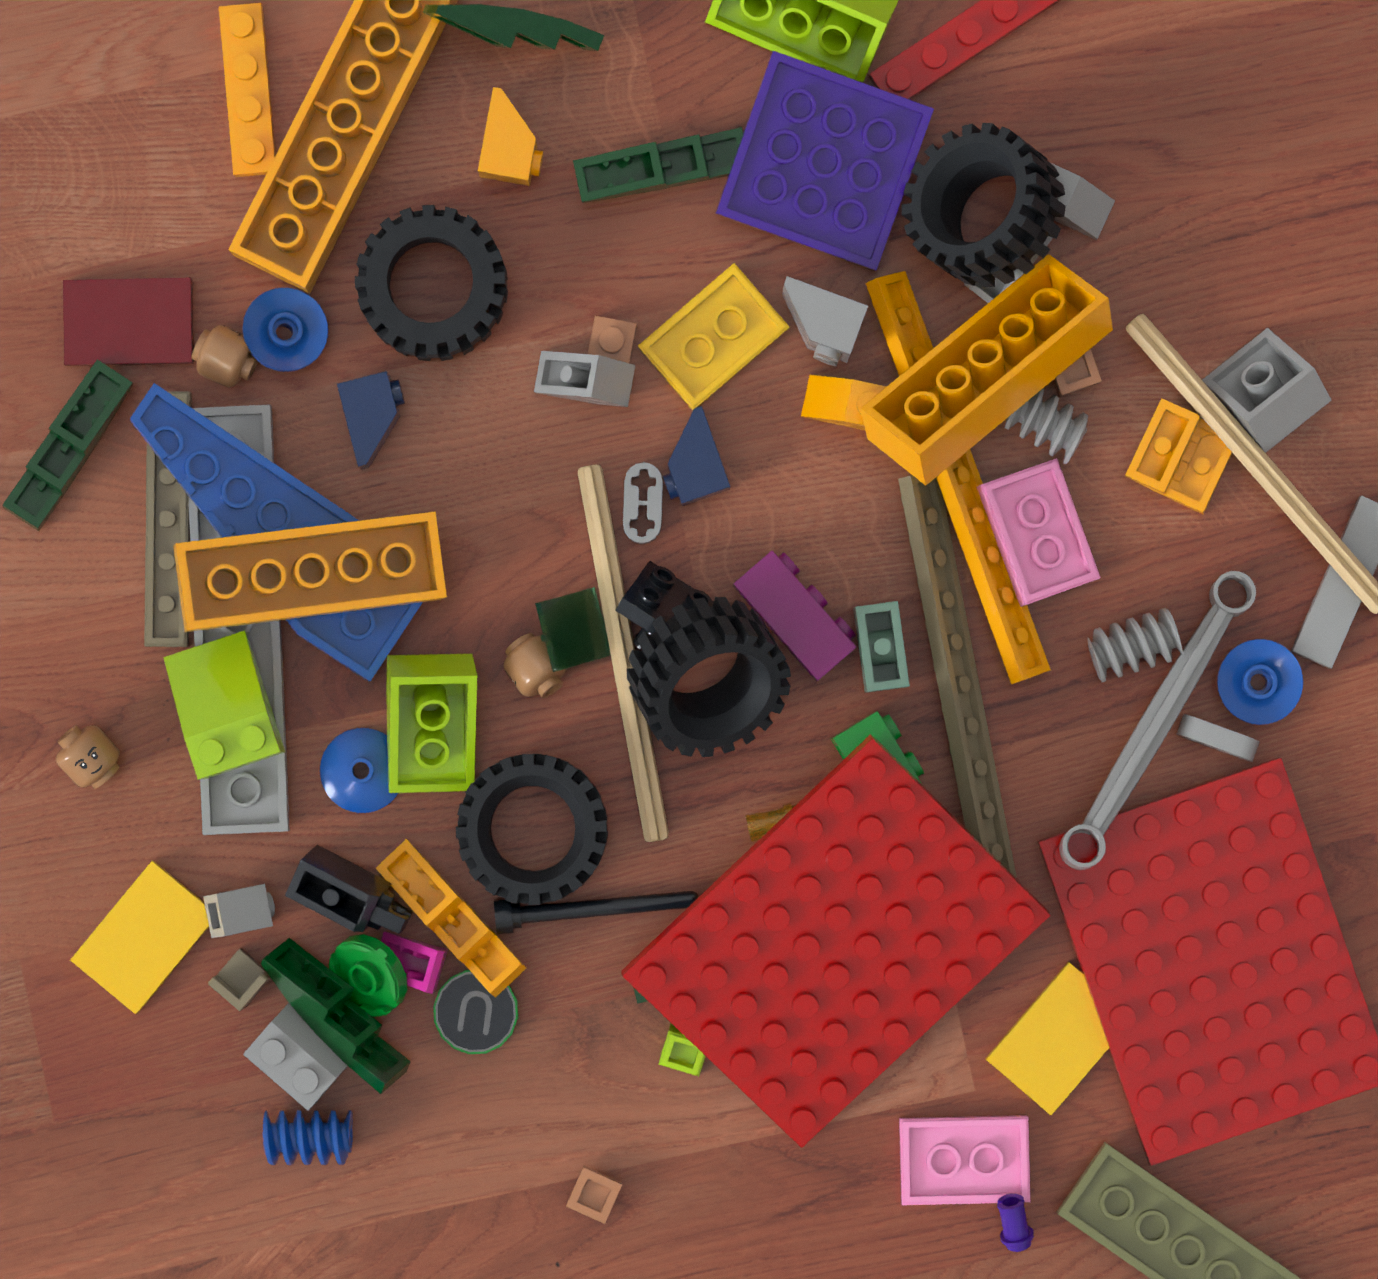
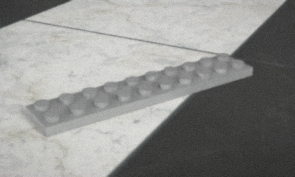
(256, 794)

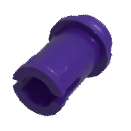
(1015, 1232)

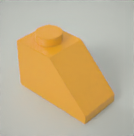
(508, 144)
(838, 400)

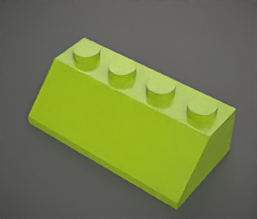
(821, 32)

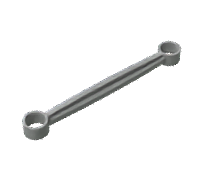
(1158, 719)

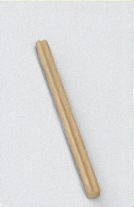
(1255, 460)
(621, 644)

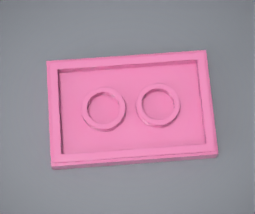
(1038, 532)
(963, 1159)

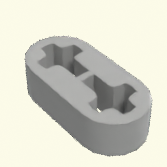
(632, 503)
(1218, 737)

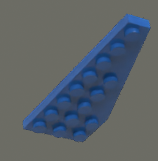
(252, 495)

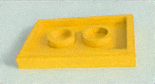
(713, 337)
(143, 937)
(1053, 1041)

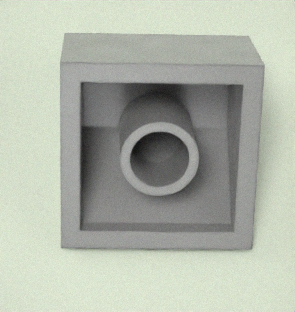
(824, 320)
(1268, 389)
(295, 1058)

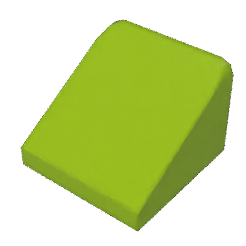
(681, 1053)

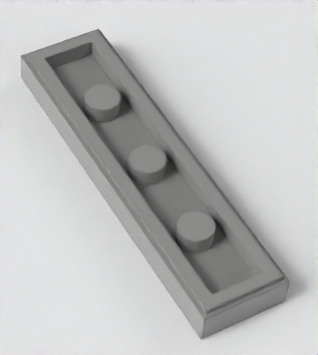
(1335, 601)

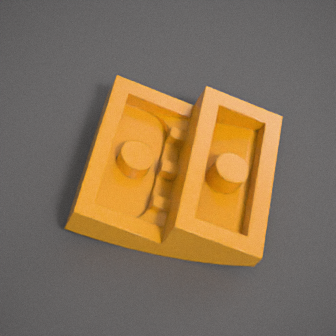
(1180, 457)

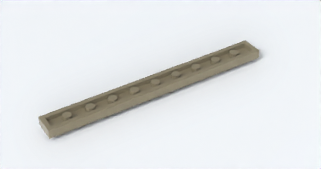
(955, 667)

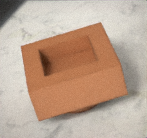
(612, 338)
(1079, 375)
(594, 1194)

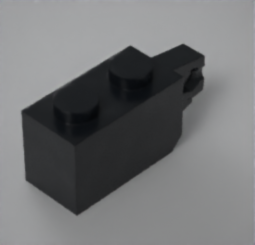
(346, 893)

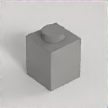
(239, 910)

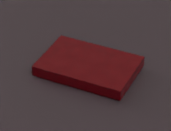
(128, 321)

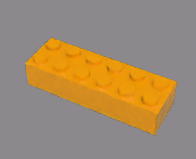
(987, 369)
(309, 571)

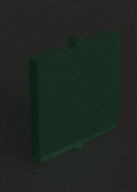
(573, 629)

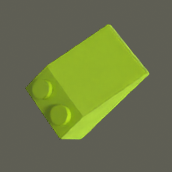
(223, 706)
(431, 722)

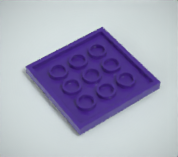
(824, 160)

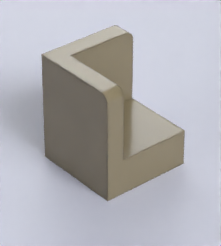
(240, 980)

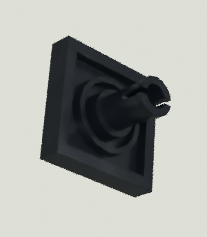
(654, 596)

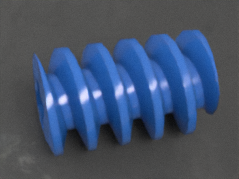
(307, 1138)

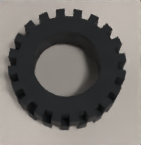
(948, 183)
(436, 338)
(729, 707)
(476, 835)

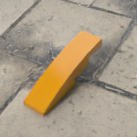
(450, 918)

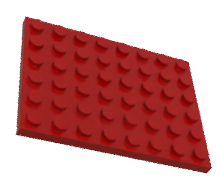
(835, 941)
(1216, 962)

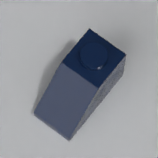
(370, 413)
(695, 463)

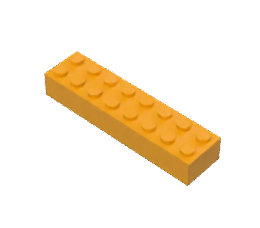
(337, 138)

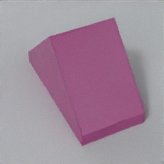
(419, 960)

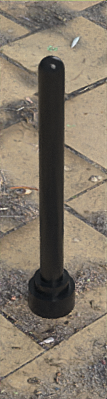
(512, 916)

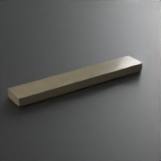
(165, 526)

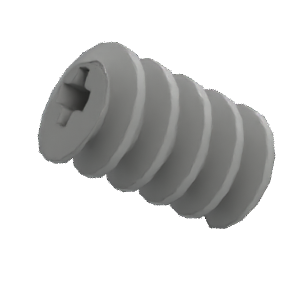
(1050, 424)
(1134, 643)

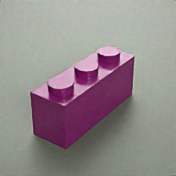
(796, 614)

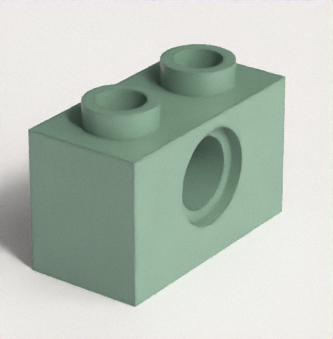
(881, 646)

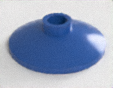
(291, 310)
(1281, 676)
(338, 776)

